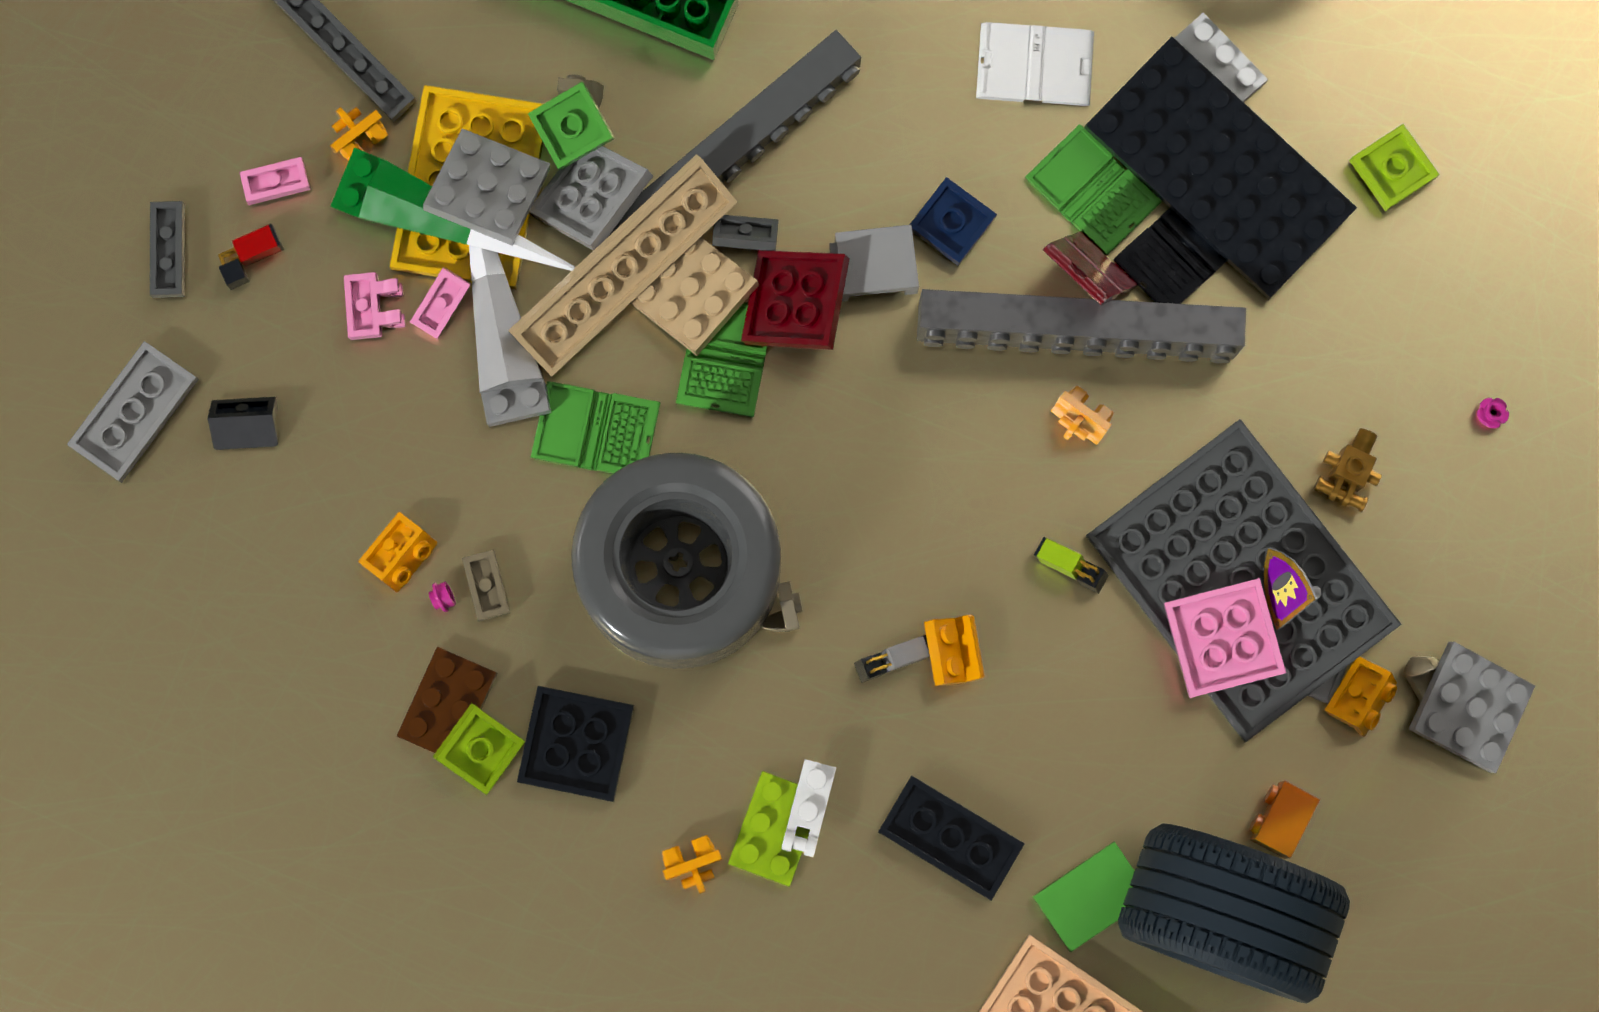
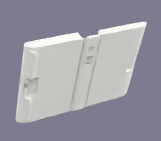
(1035, 64)

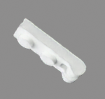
(809, 806)

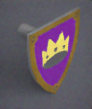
(1286, 588)

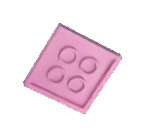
(1224, 638)

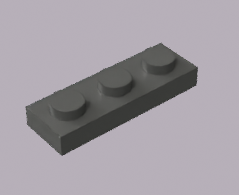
(167, 249)

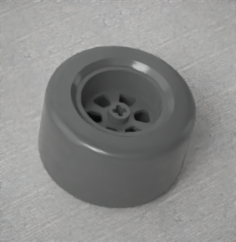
(662, 494)

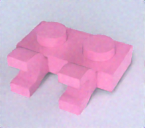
(363, 305)

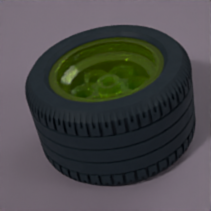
(1234, 912)

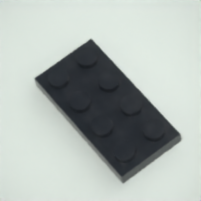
(951, 838)

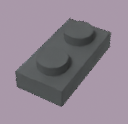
(746, 233)

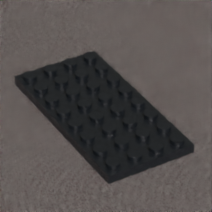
(1220, 167)

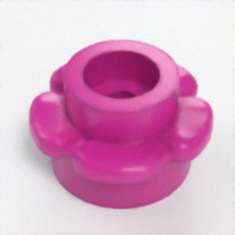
(1485, 416)
(442, 596)

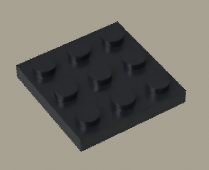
(575, 743)

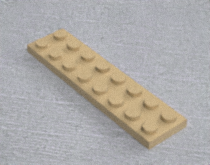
(623, 265)

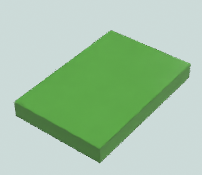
(1087, 896)

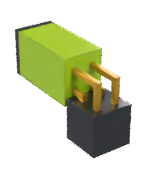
(1071, 564)

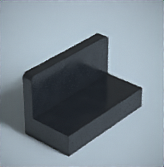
(243, 423)

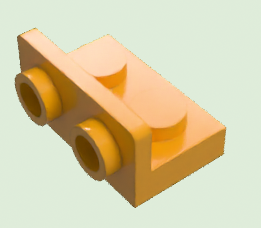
(398, 552)
(954, 650)
(1362, 695)

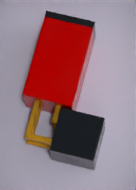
(250, 249)

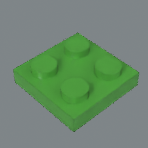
(571, 126)

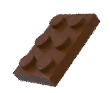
(443, 698)

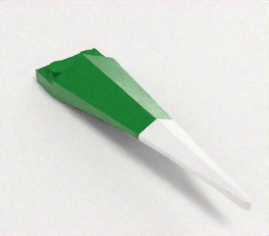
(392, 197)

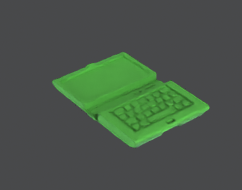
(1093, 189)
(724, 372)
(594, 428)

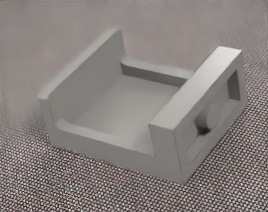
(879, 260)

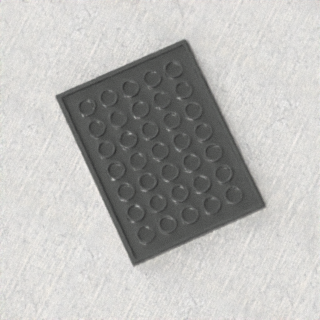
(1212, 530)

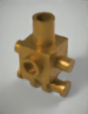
(1351, 469)

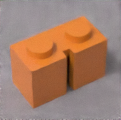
(1284, 819)

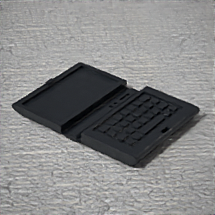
(1169, 260)

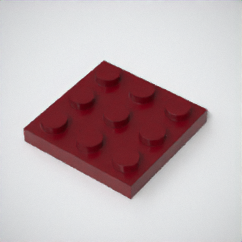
(796, 299)

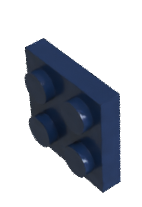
(952, 221)

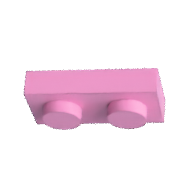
(275, 180)
(440, 302)

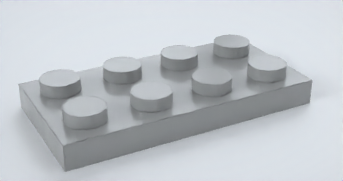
(132, 411)

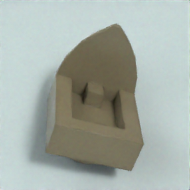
(594, 87)
(787, 618)
(1420, 672)

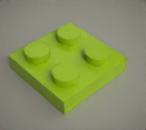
(1394, 167)
(478, 749)

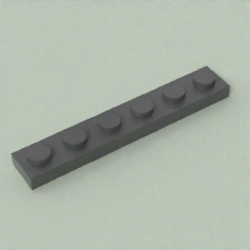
(349, 55)

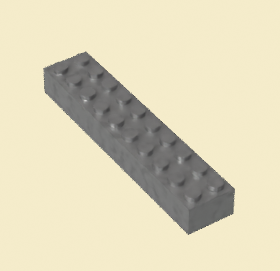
(1080, 325)

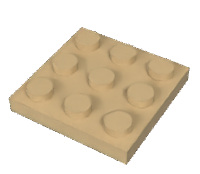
(696, 295)

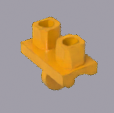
(369, 125)
(1080, 418)
(677, 866)

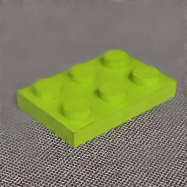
(764, 830)

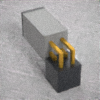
(892, 658)

